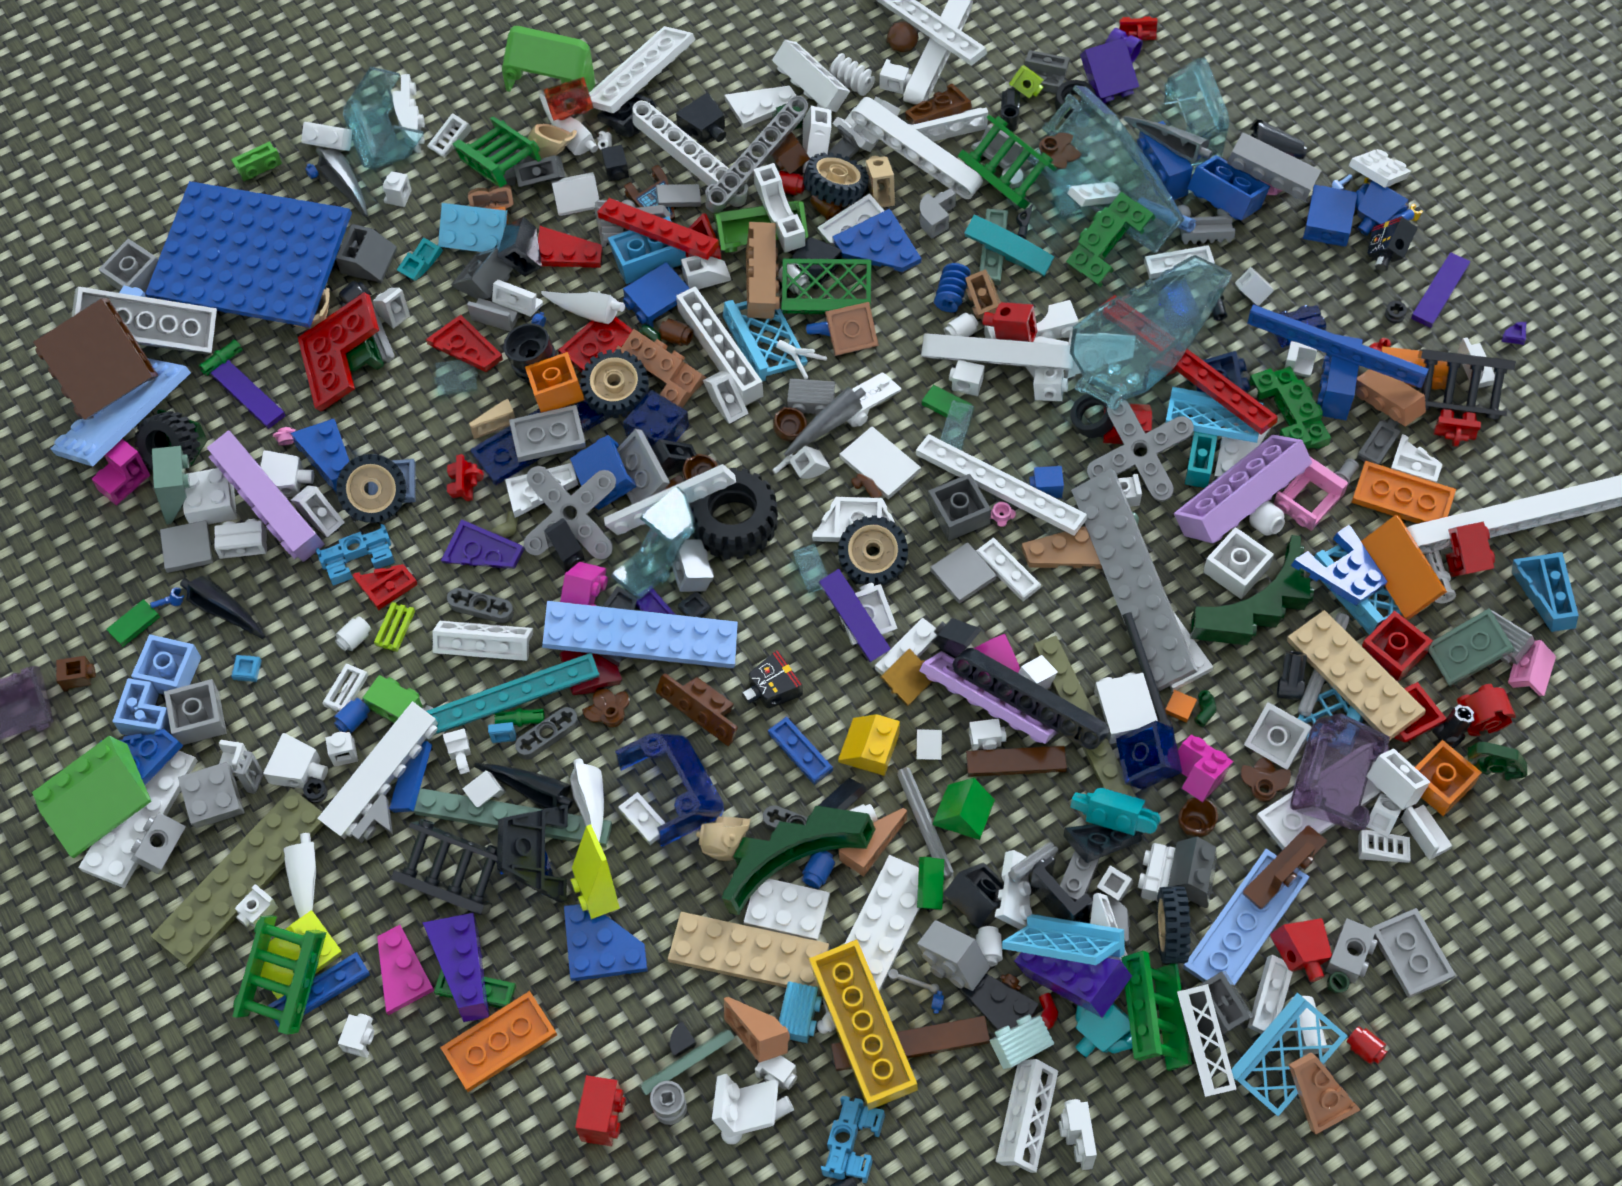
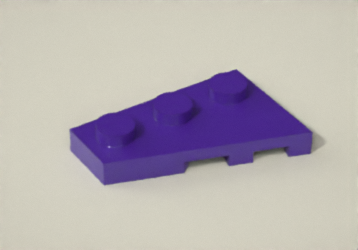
(481, 548)

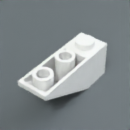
(816, 132)

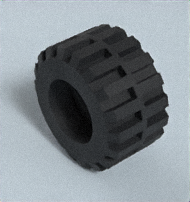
(175, 427)

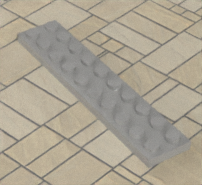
(1134, 577)

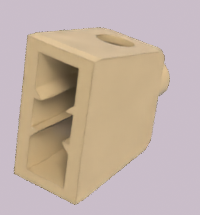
(881, 173)

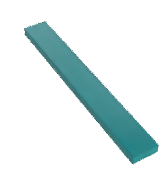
(514, 693)

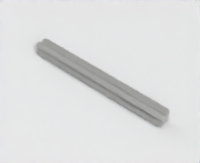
(1316, 681)
(923, 819)

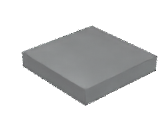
(186, 546)
(963, 573)

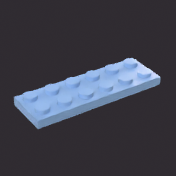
(1241, 928)

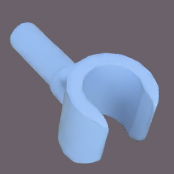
(1339, 184)

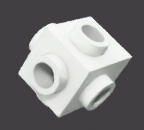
(1049, 384)

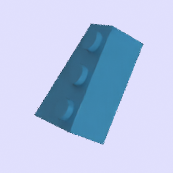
(1548, 588)

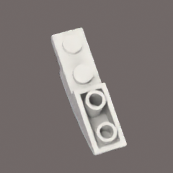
(406, 108)

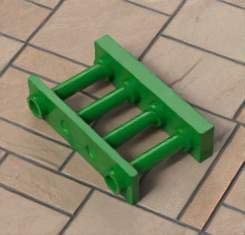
(488, 166)
(1002, 183)
(303, 969)
(1143, 1014)

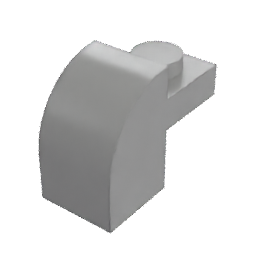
(933, 212)

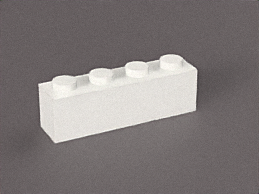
(810, 76)

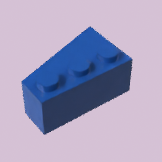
(323, 449)

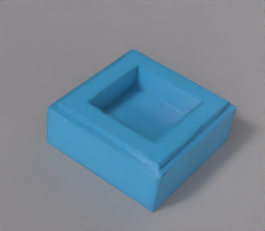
(246, 668)
(502, 732)

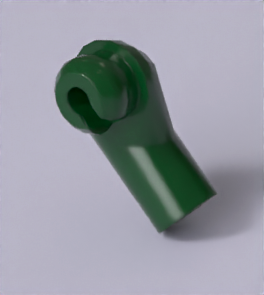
(650, 333)

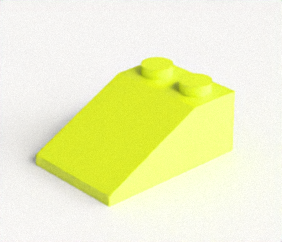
(593, 877)
(329, 952)

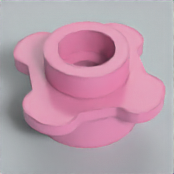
(283, 436)
(1002, 507)

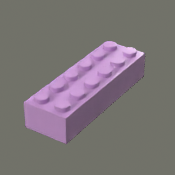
(1243, 488)
(265, 496)

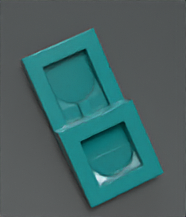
(421, 260)

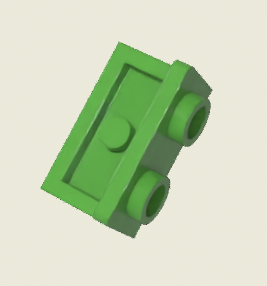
(256, 161)

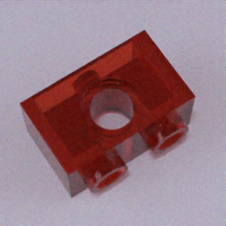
(573, 89)

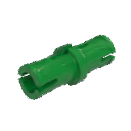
(220, 357)
(520, 717)

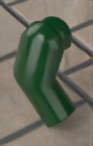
(1207, 707)

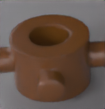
(1010, 981)

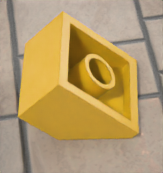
(870, 743)

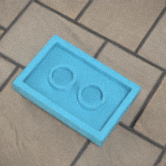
(471, 227)

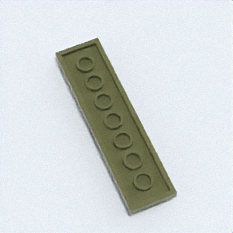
(253, 861)

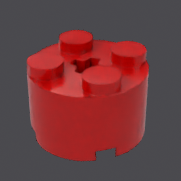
(1490, 709)

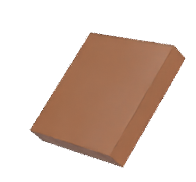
(851, 328)

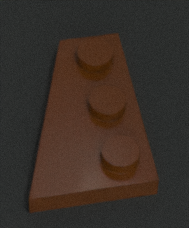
(941, 106)

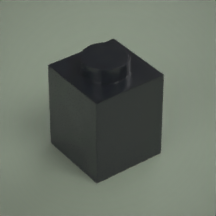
(615, 163)

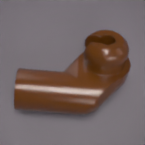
(868, 483)

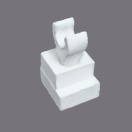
(458, 748)

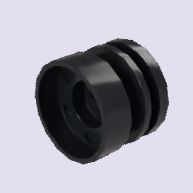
(527, 346)

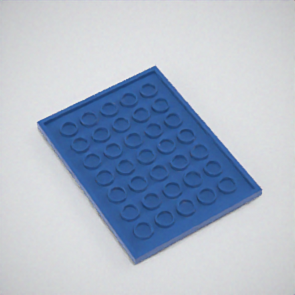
(249, 253)

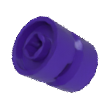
(1133, 43)

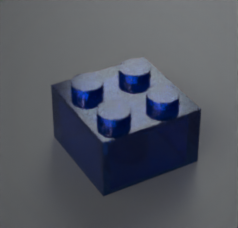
(657, 419)
(1149, 755)

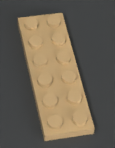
(1356, 675)
(744, 951)

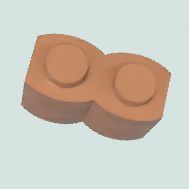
(491, 198)

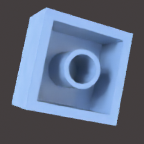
(166, 663)

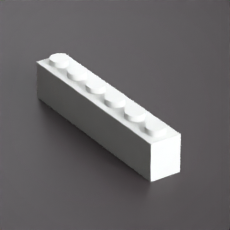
(719, 344)
(379, 769)

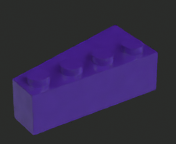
(460, 958)
(1083, 984)

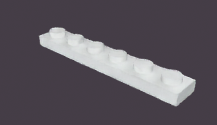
(695, 489)

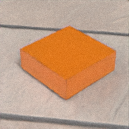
(1180, 706)

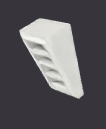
(452, 122)
(1366, 853)

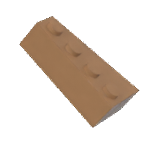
(761, 270)

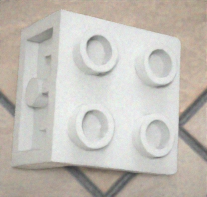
(744, 1109)

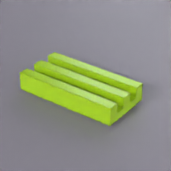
(386, 624)

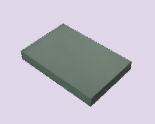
(1470, 647)

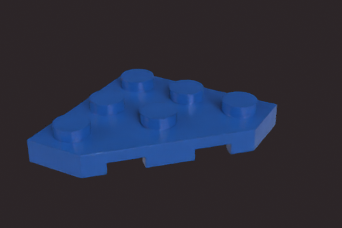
(879, 240)
(151, 751)
(600, 946)

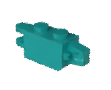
(1116, 811)

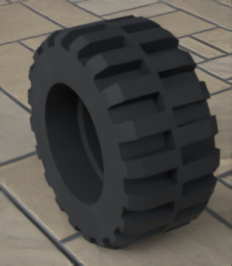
(743, 537)

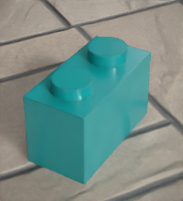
(1200, 459)

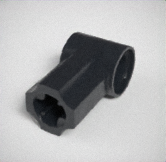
(1010, 108)
(1291, 683)
(1454, 727)

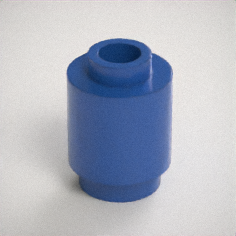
(351, 715)
(818, 869)

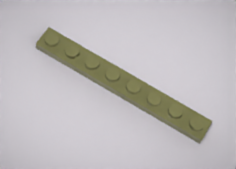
(1068, 687)

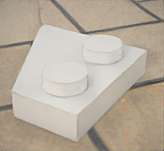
(1415, 461)

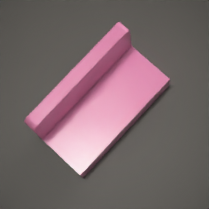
(1533, 668)

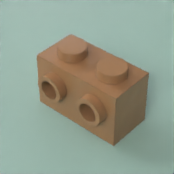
(983, 293)

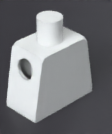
(286, 472)
(293, 764)

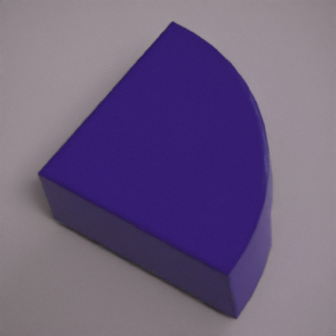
(1515, 334)

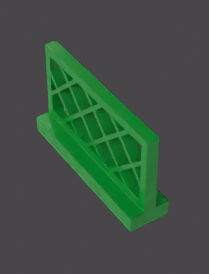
(820, 306)

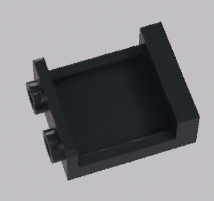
(1053, 895)

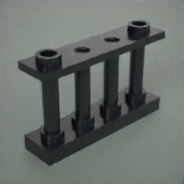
(1477, 364)
(431, 883)

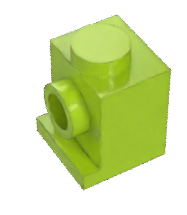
(1023, 74)

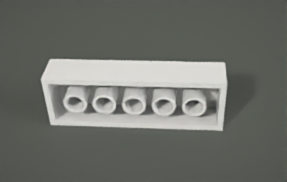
(156, 320)

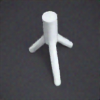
(798, 351)

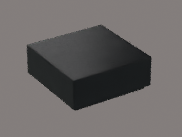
(694, 606)

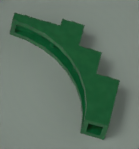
(1240, 620)
(823, 831)

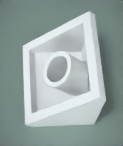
(575, 193)
(1278, 736)

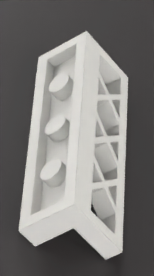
(954, 125)
(482, 640)
(1198, 1049)
(1023, 1111)

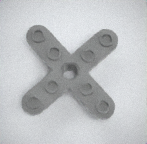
(1135, 438)
(583, 500)

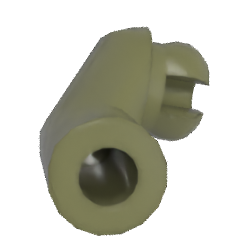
(508, 528)

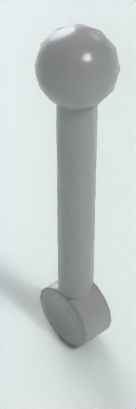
(893, 975)

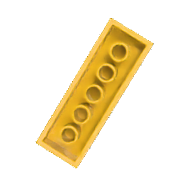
(863, 1024)

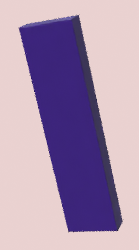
(1440, 290)
(248, 394)
(854, 615)

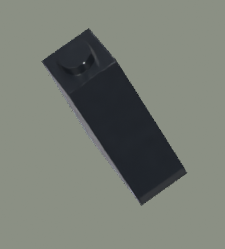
(521, 247)

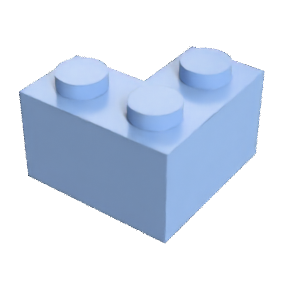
(138, 710)

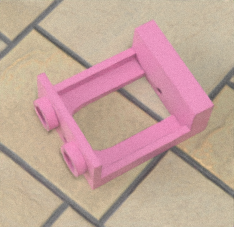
(1323, 478)

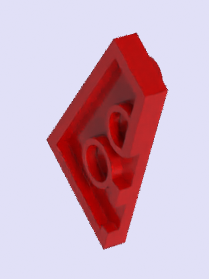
(567, 251)
(466, 344)

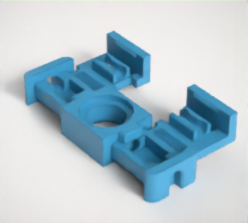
(335, 555)
(841, 1157)

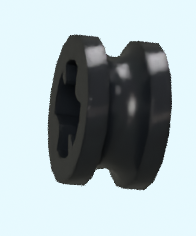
(1395, 318)
(310, 795)

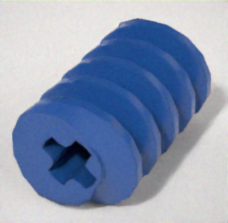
(951, 287)

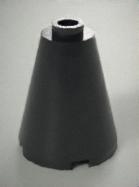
(1278, 139)

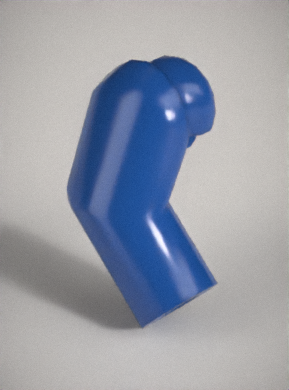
(818, 328)

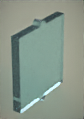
(455, 377)

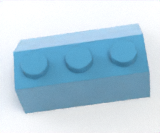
(640, 254)

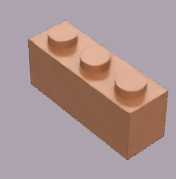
(1391, 396)

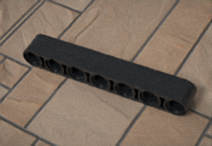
(1041, 701)

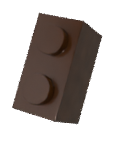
(790, 154)

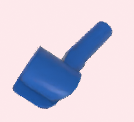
(174, 599)

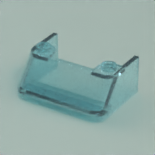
(1200, 104)
(371, 128)
(670, 526)

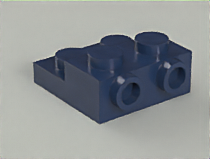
(1230, 367)

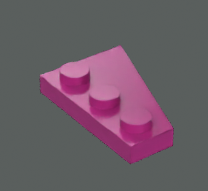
(401, 971)

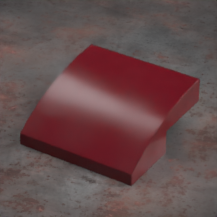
(607, 670)

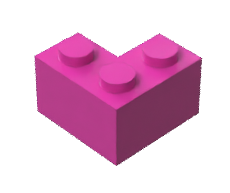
(122, 473)
(583, 584)
(1202, 766)

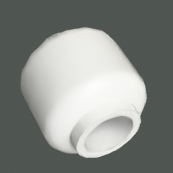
(1267, 519)

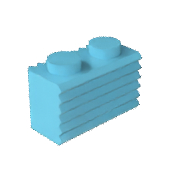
(799, 1009)

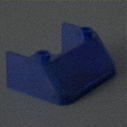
(701, 801)

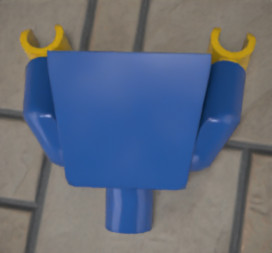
(1381, 204)

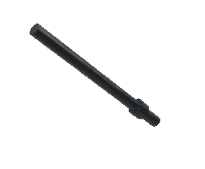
(1145, 669)

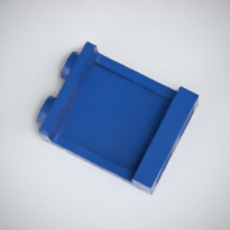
(1330, 215)
(654, 293)
(603, 456)

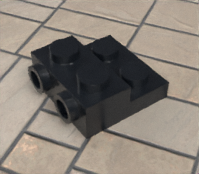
(622, 119)

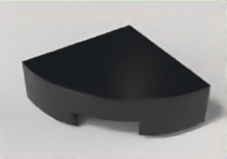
(681, 1040)

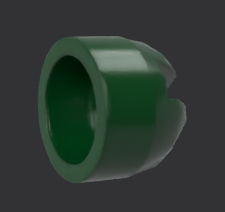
(1340, 979)

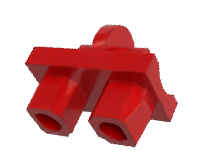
(1142, 28)
(1457, 429)
(466, 478)

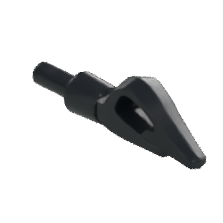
(1023, 229)

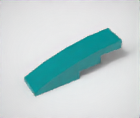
(1009, 245)

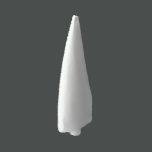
(583, 139)
(589, 305)
(588, 794)
(301, 873)

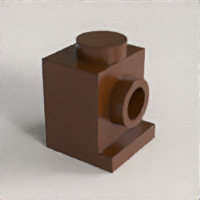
(74, 672)

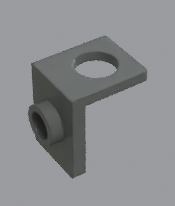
(847, 145)

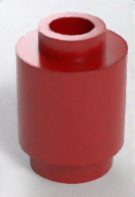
(792, 183)
(1367, 1045)

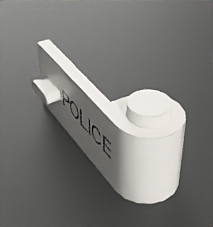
(877, 390)

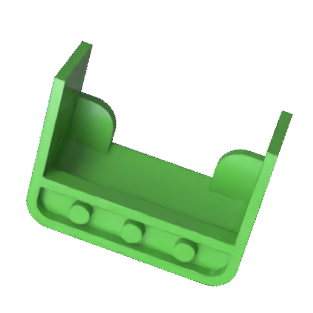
(547, 56)
(734, 224)

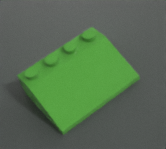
(92, 795)

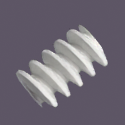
(851, 75)

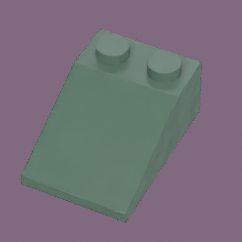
(170, 479)

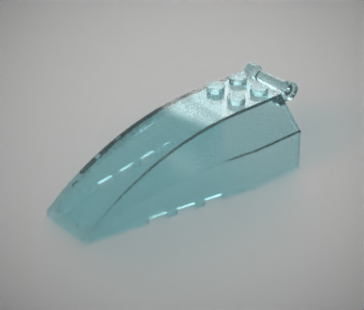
(1114, 157)
(1144, 334)

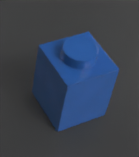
(1048, 480)

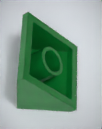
(965, 808)

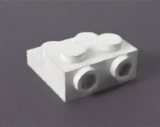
(877, 607)
(1077, 1130)

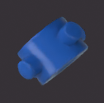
(311, 171)
(539, 319)
(937, 1002)

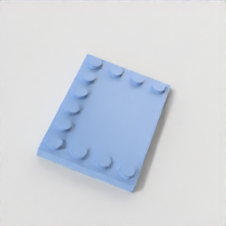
(95, 437)

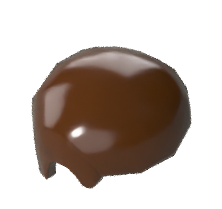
(902, 36)
(788, 423)
(697, 465)
(1198, 817)

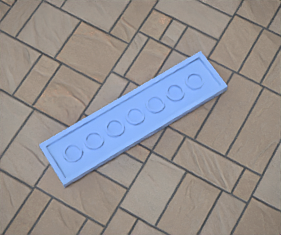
(640, 634)

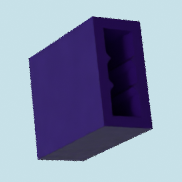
(1110, 70)

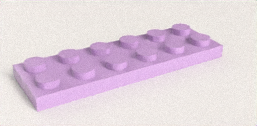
(940, 670)

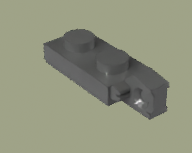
(1380, 442)

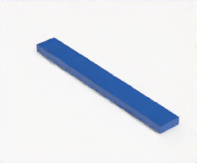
(1337, 346)

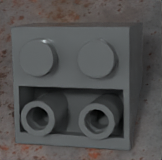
(365, 254)
(1228, 1005)

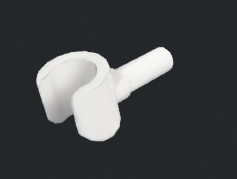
(785, 462)

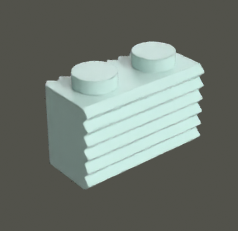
(1021, 1041)

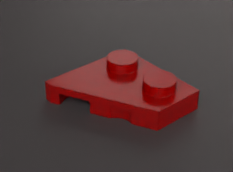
(385, 584)

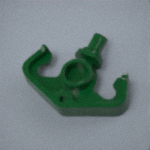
(1498, 760)

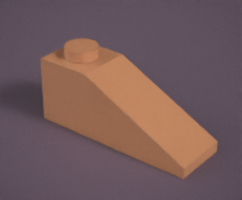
(886, 829)
(757, 1030)

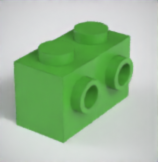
(389, 698)

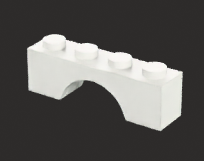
(771, 192)
(1056, 324)

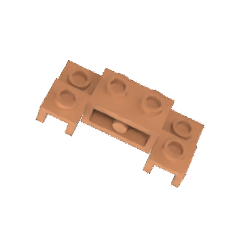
(680, 377)

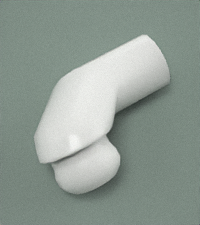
(604, 139)

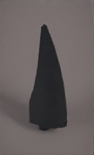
(217, 602)
(536, 787)

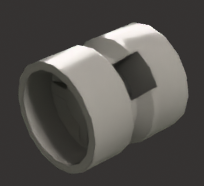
(668, 1102)

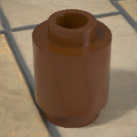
(825, 209)
(676, 332)

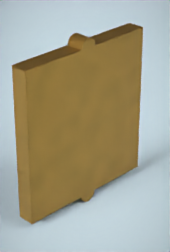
(905, 677)

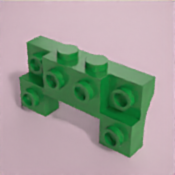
(1104, 234)
(1295, 404)

